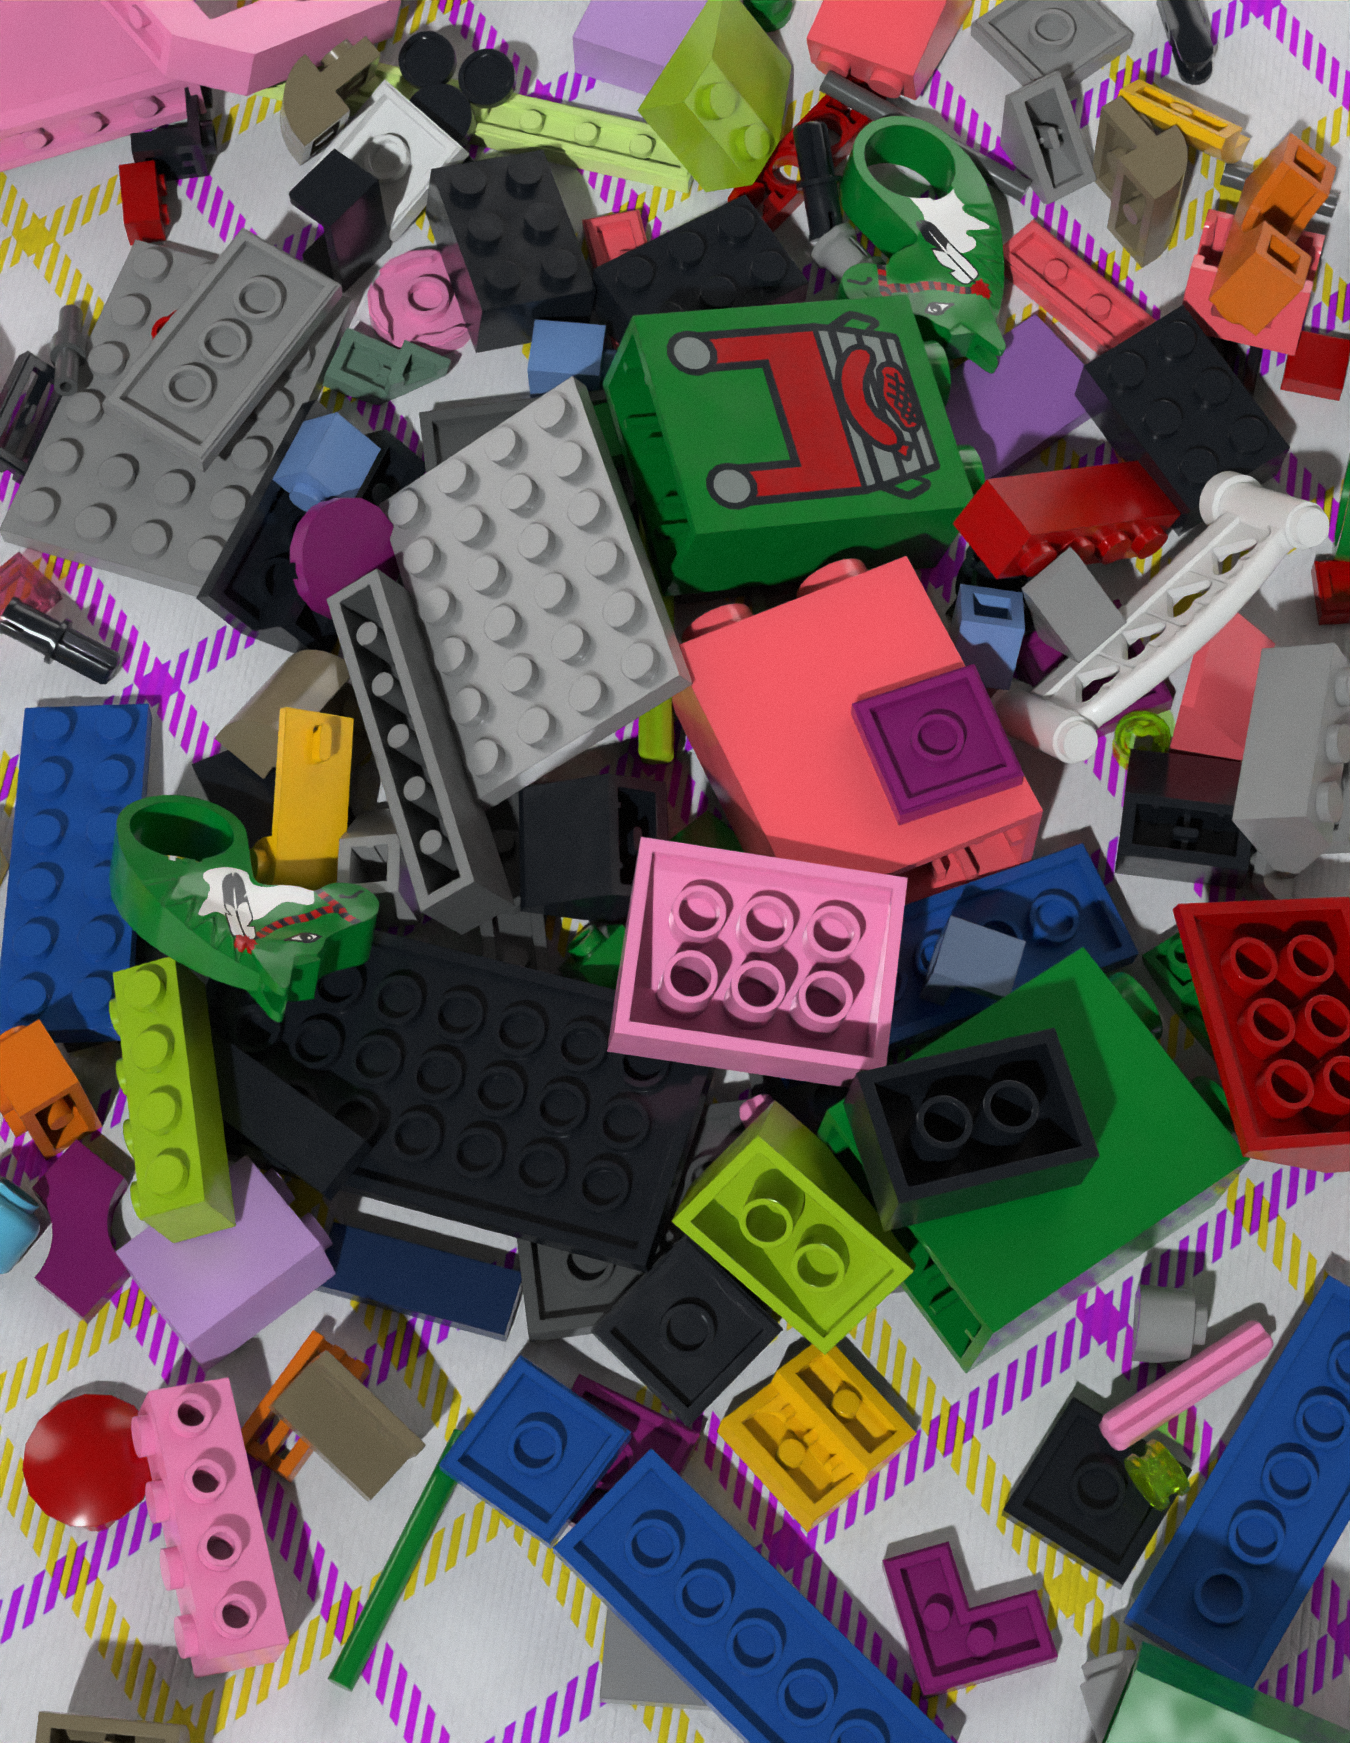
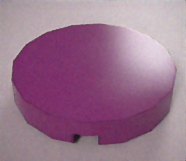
(338, 546)

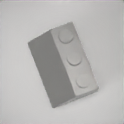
(1295, 755)

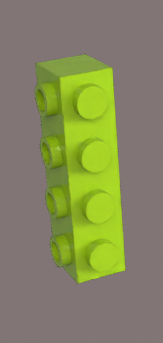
(171, 1100)

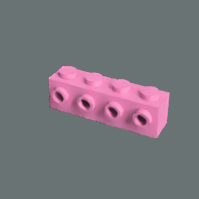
(210, 1528)

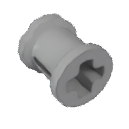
(841, 250)

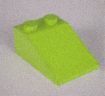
(721, 97)
(794, 1228)

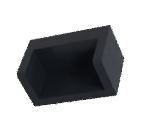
(353, 218)

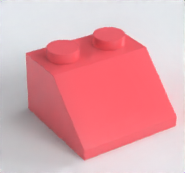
(1220, 693)

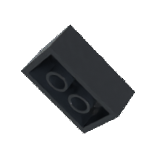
(508, 248)
(704, 265)
(1179, 412)
(970, 1129)

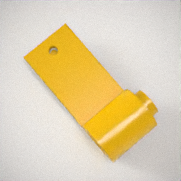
(308, 801)

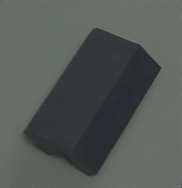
(254, 575)

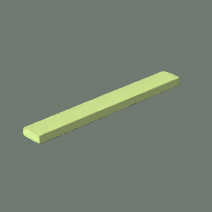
(563, 131)

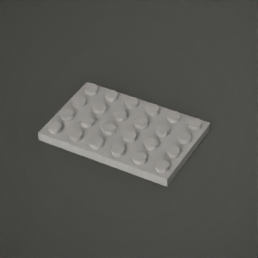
(118, 497)
(534, 594)

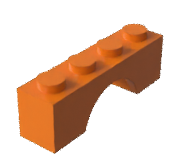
(1260, 259)

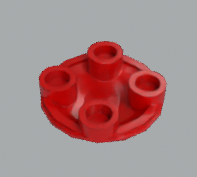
(85, 1462)

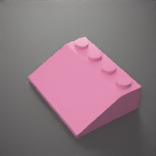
(757, 964)

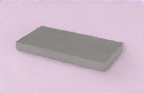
(222, 349)

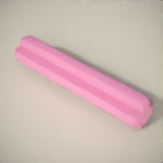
(1185, 1385)

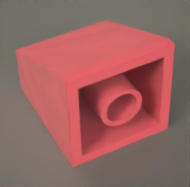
(885, 41)

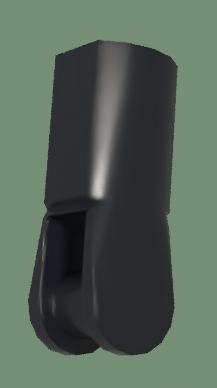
(1188, 38)

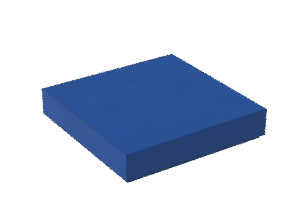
(535, 1451)

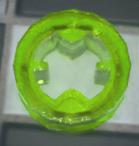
(1140, 724)
(1157, 1475)

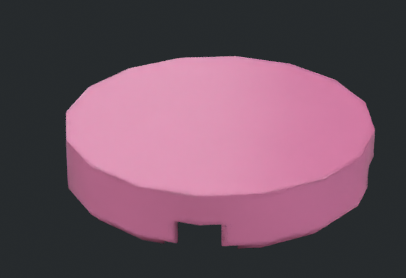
(427, 316)

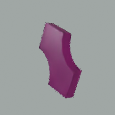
(82, 1258)

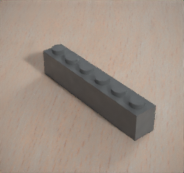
(417, 756)

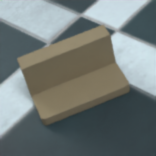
(346, 1425)

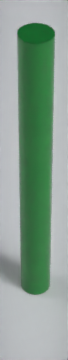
(394, 1575)

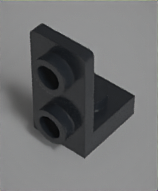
(182, 150)

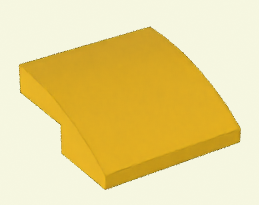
(1199, 127)
(816, 1434)

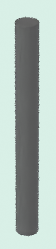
(876, 108)

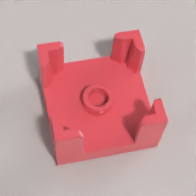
(1284, 330)

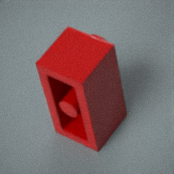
(142, 202)

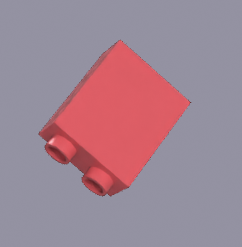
(782, 740)

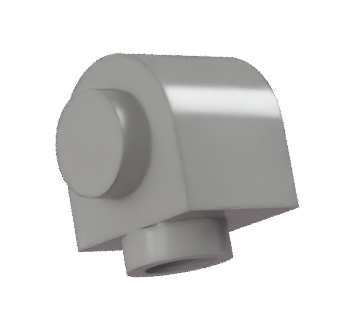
(1167, 1324)

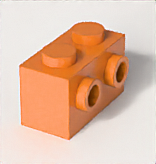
(42, 1091)

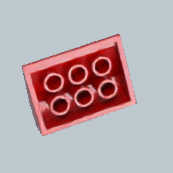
(1278, 1021)

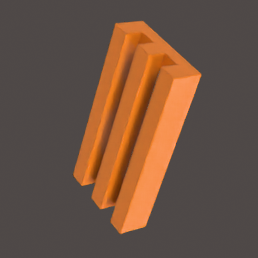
(263, 1415)

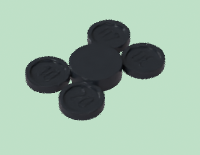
(484, 78)

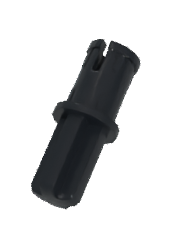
(817, 178)
(59, 641)

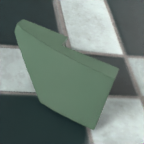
(379, 371)

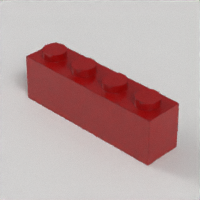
(1096, 510)

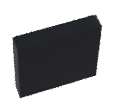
(686, 1329)
(1084, 1499)

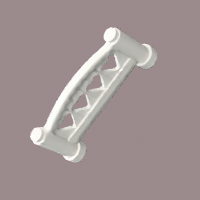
(1238, 519)

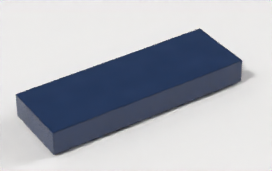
(422, 1282)

